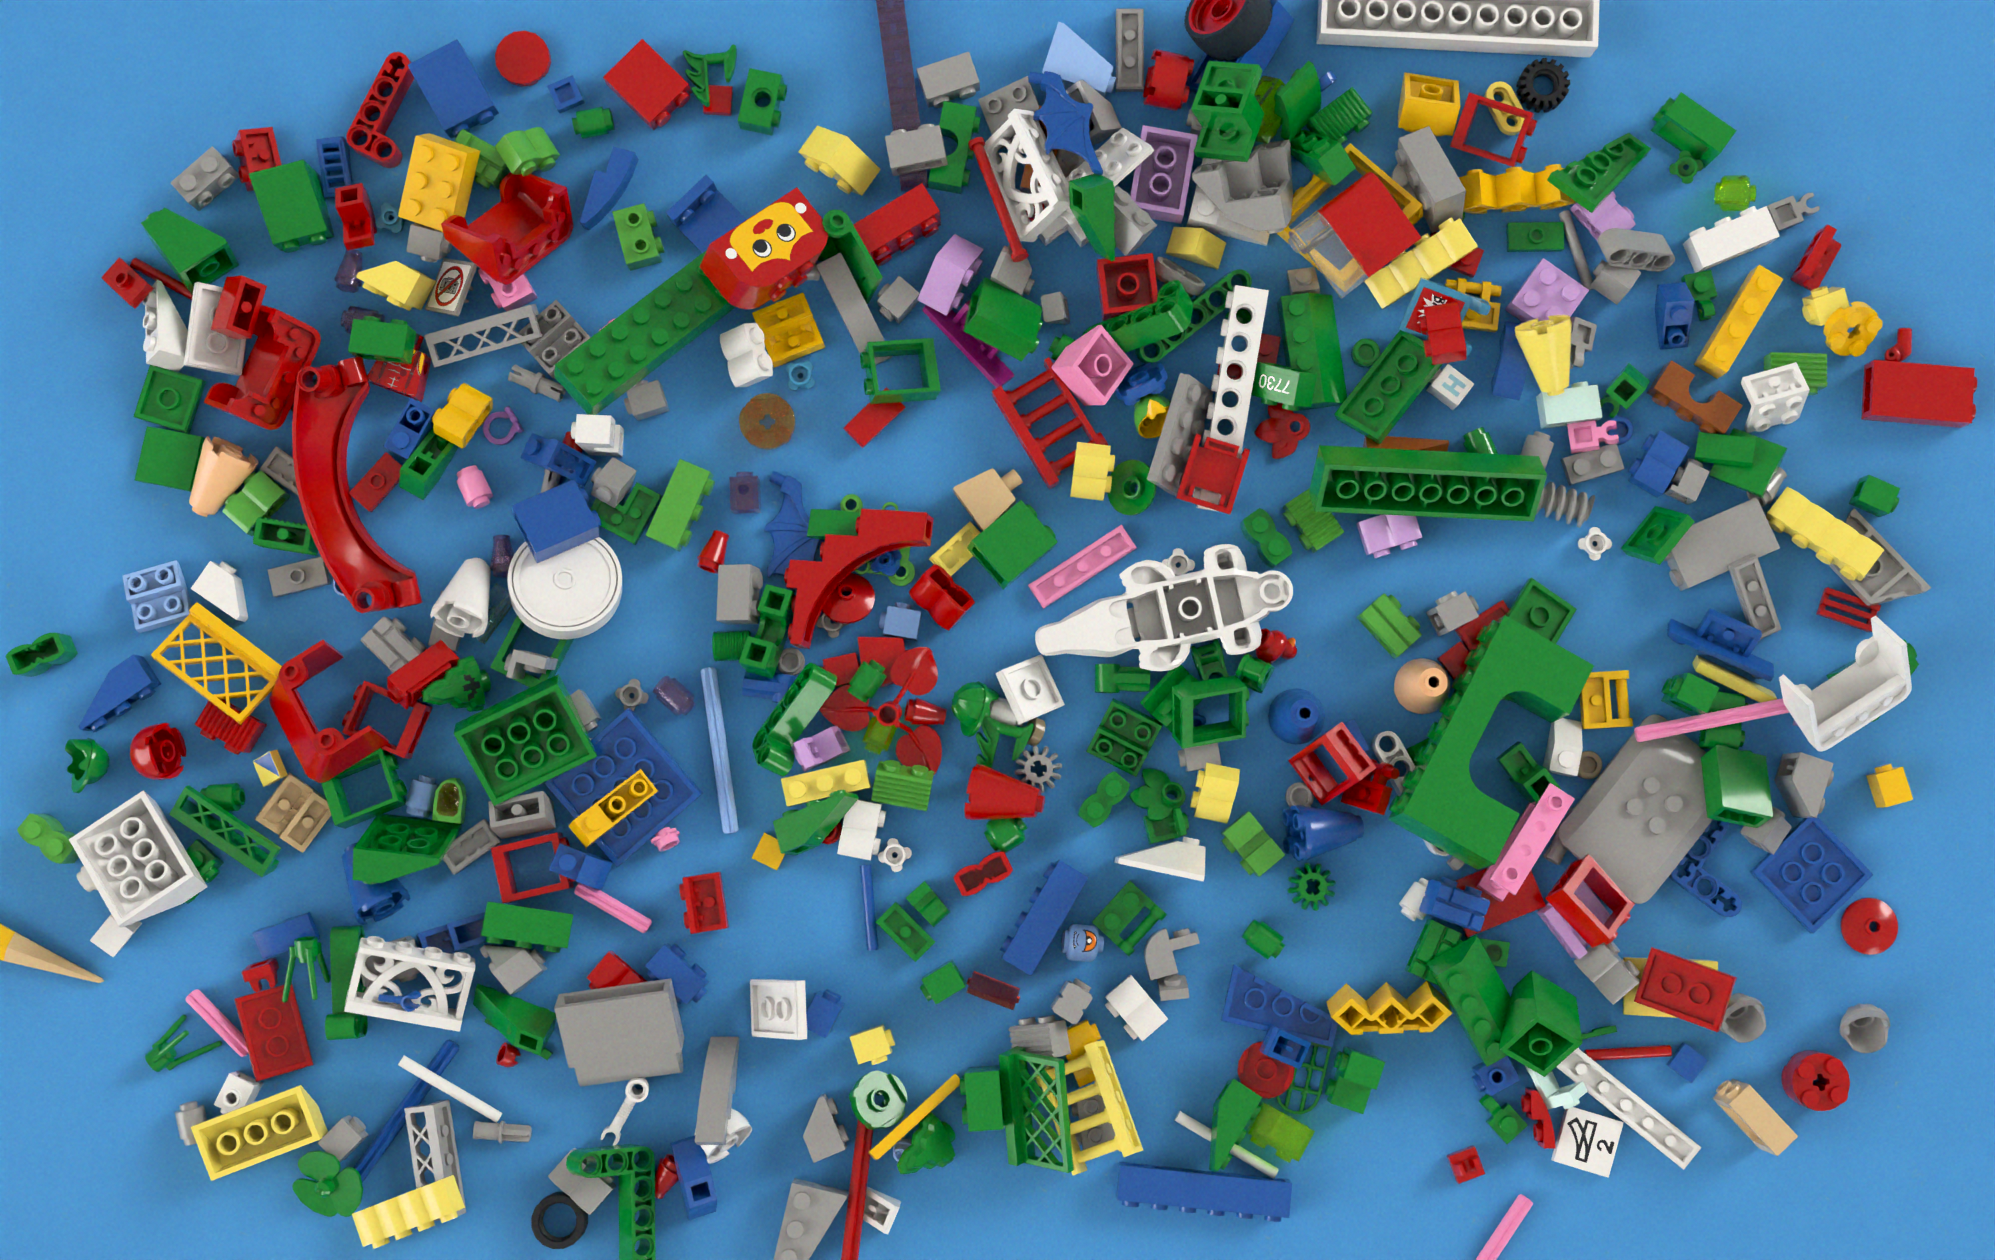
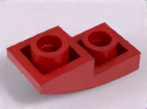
(872, 421)
(1536, 1110)

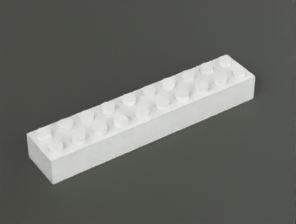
(1463, 25)

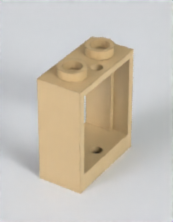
(1754, 1116)

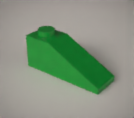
(426, 465)

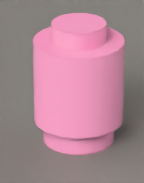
(474, 487)

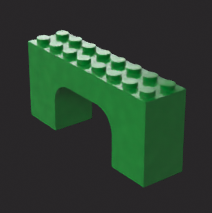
(1439, 794)

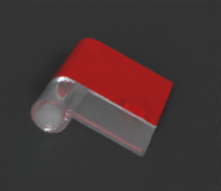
(1355, 234)

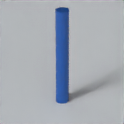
(869, 907)

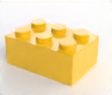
(438, 181)

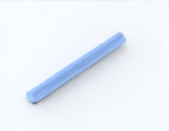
(719, 750)

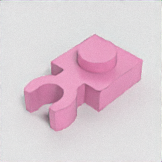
(1586, 436)

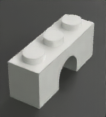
(598, 435)

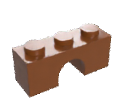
(1672, 390)

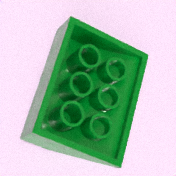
(525, 740)

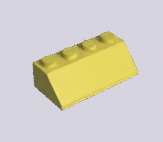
(259, 1131)

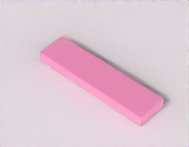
(1082, 566)

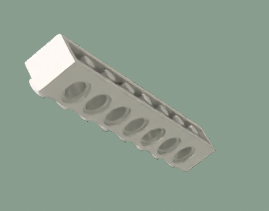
(1255, 302)

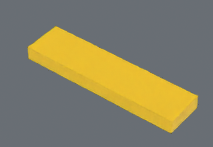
(915, 1117)

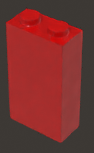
(1918, 393)

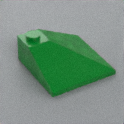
(400, 847)

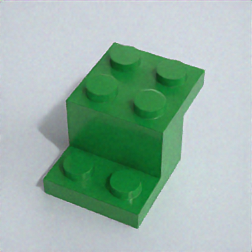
(1228, 111)

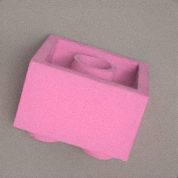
(1093, 366)

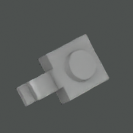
(1581, 340)

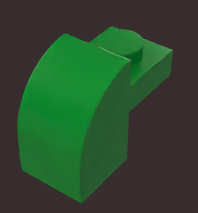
(1525, 773)

